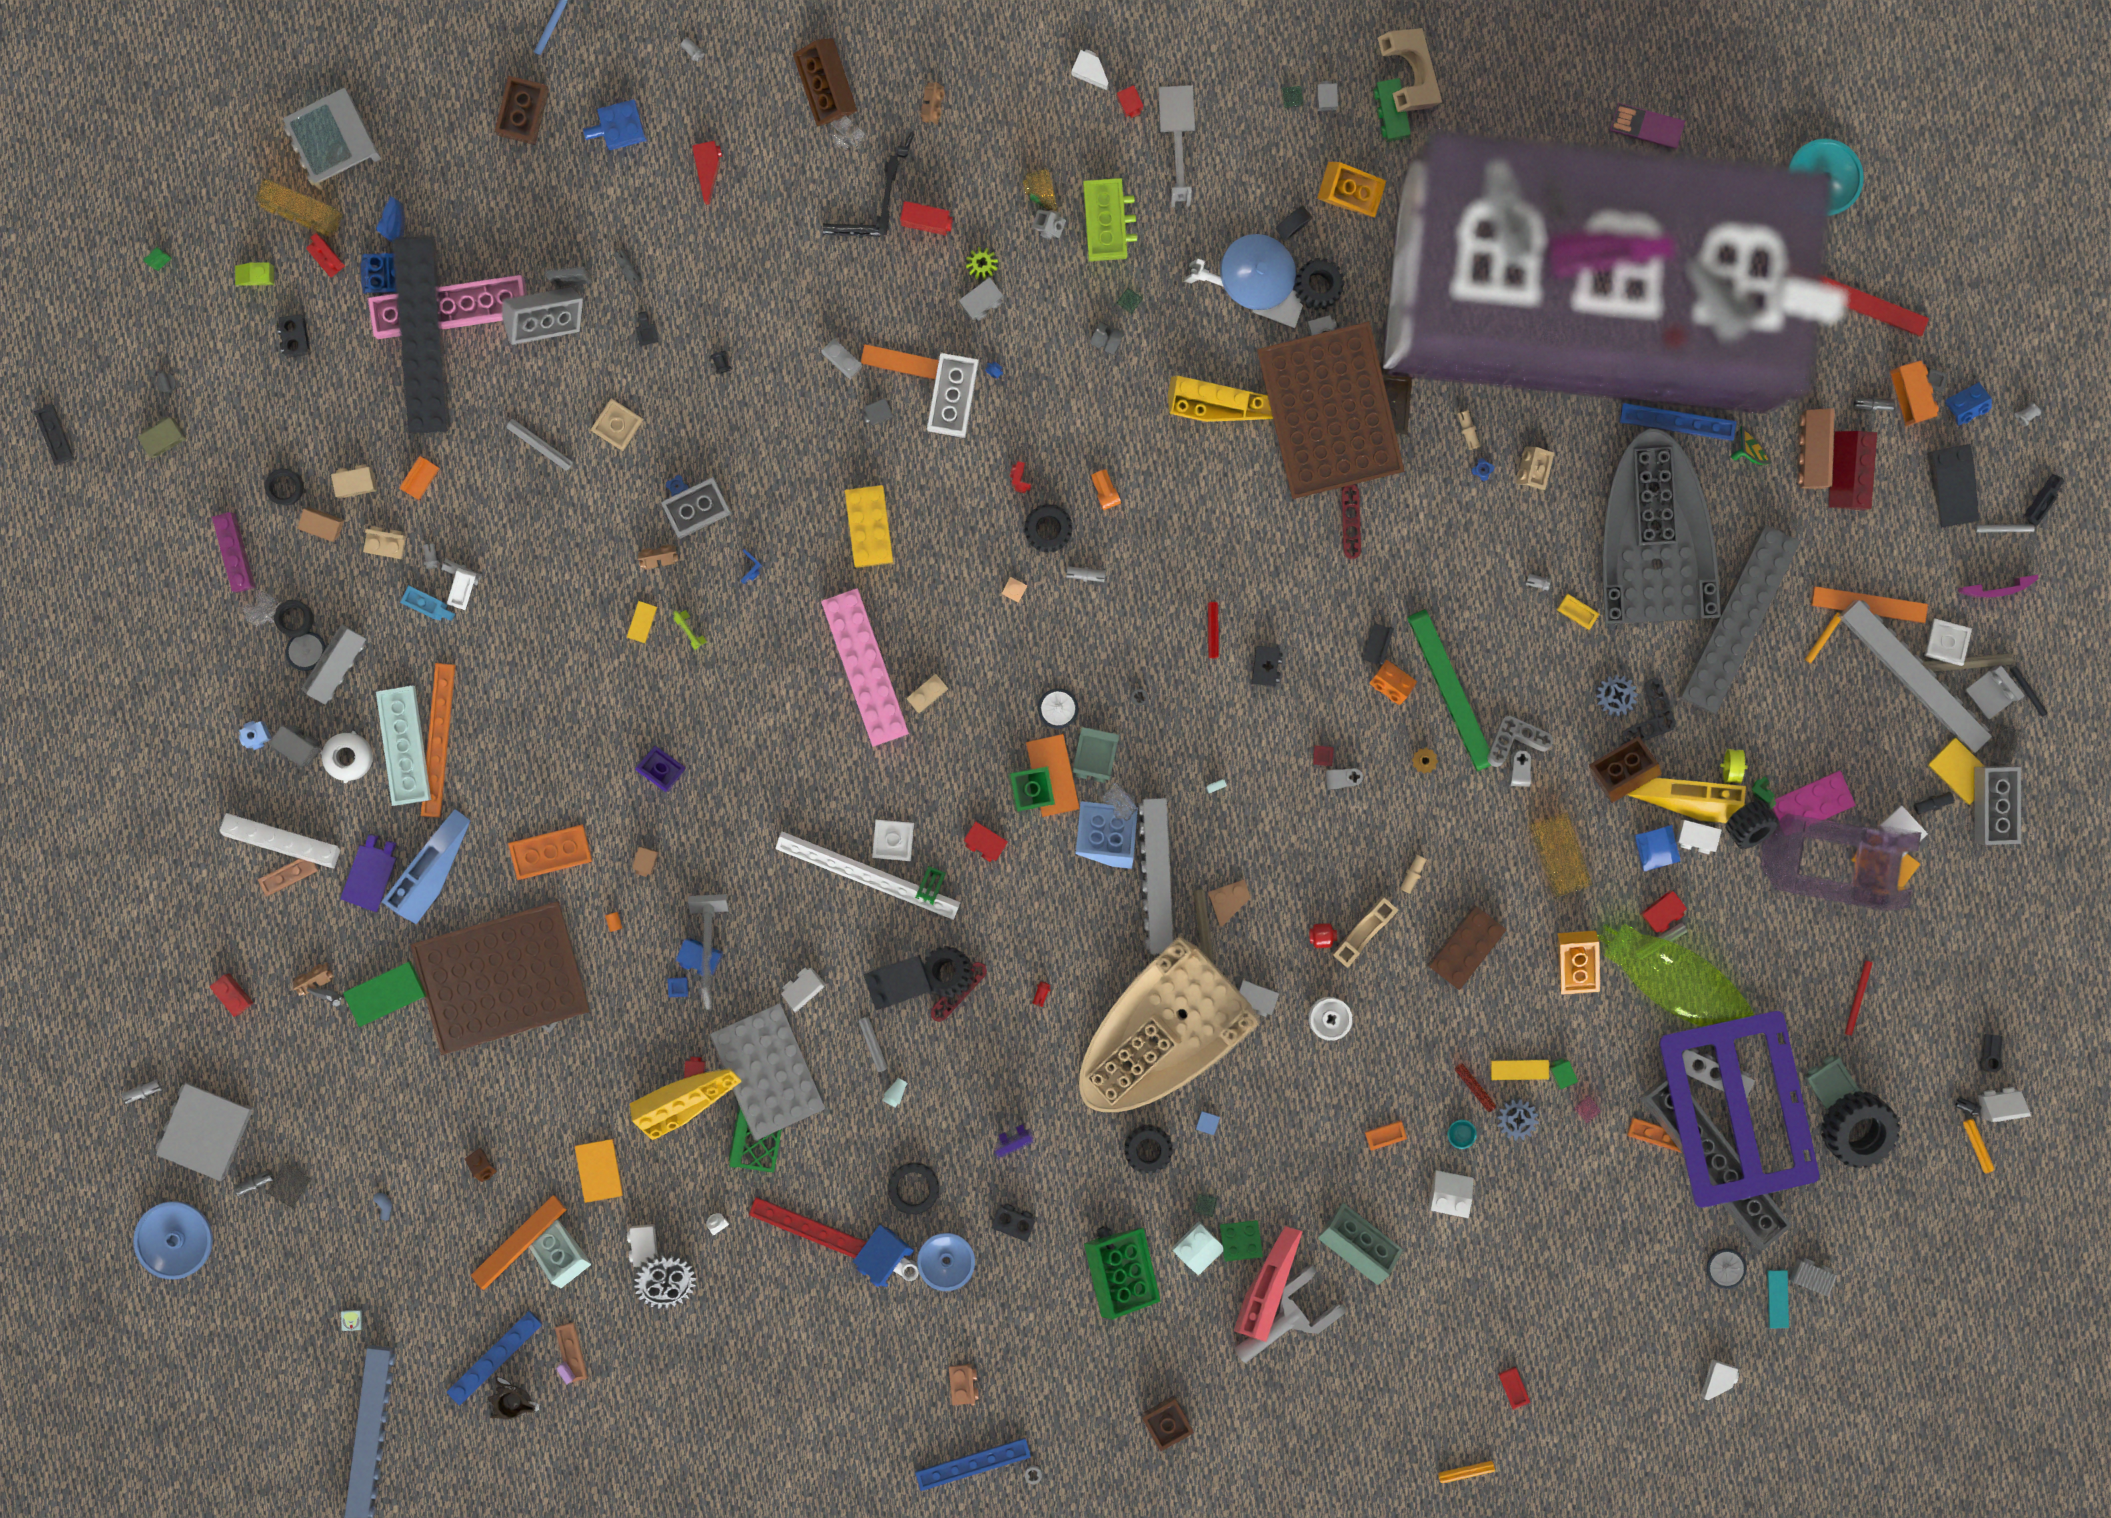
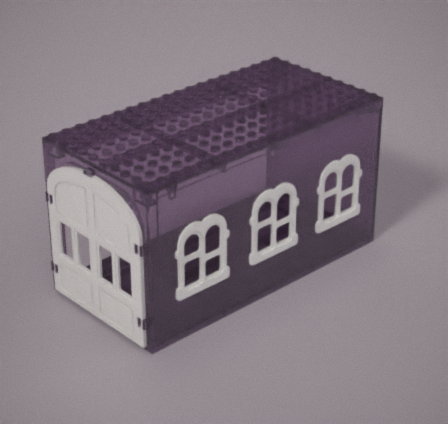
(1590, 345)

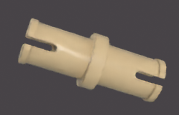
(1468, 430)
(1413, 874)

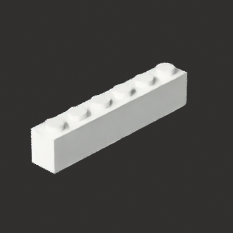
(279, 840)

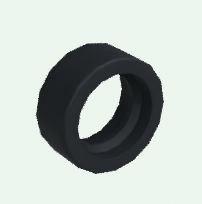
(1293, 222)
(299, 487)
(281, 610)

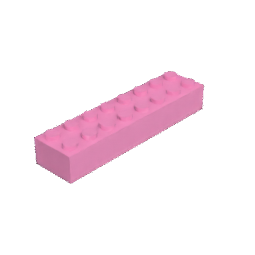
(460, 305)
(865, 667)

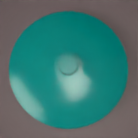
(1837, 161)

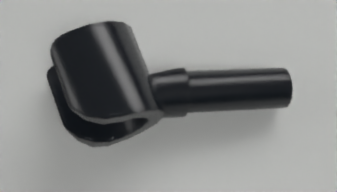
(902, 151)

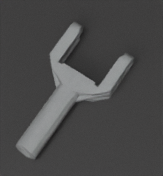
(1290, 1317)

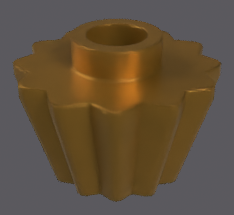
(1432, 761)

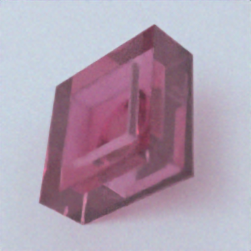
(1587, 1109)

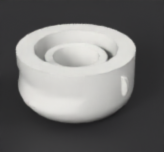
(362, 760)

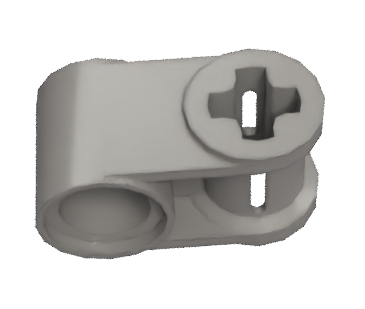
(1520, 773)
(1340, 778)

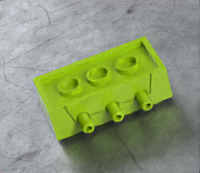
(1106, 219)

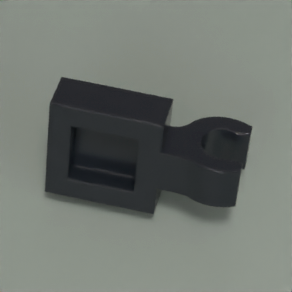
(646, 332)

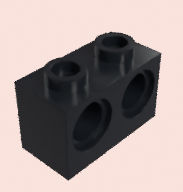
(299, 334)
(1011, 1228)

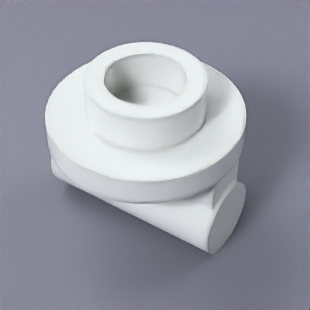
(716, 1223)

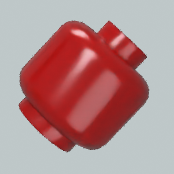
(1322, 935)

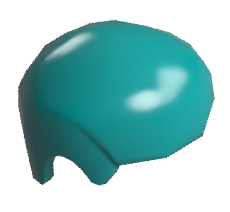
(1462, 1134)

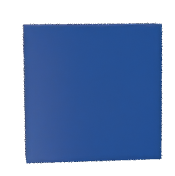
(678, 987)

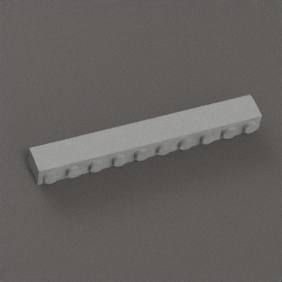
(1915, 676)

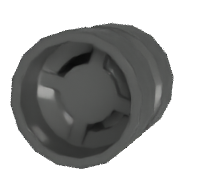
(1107, 338)

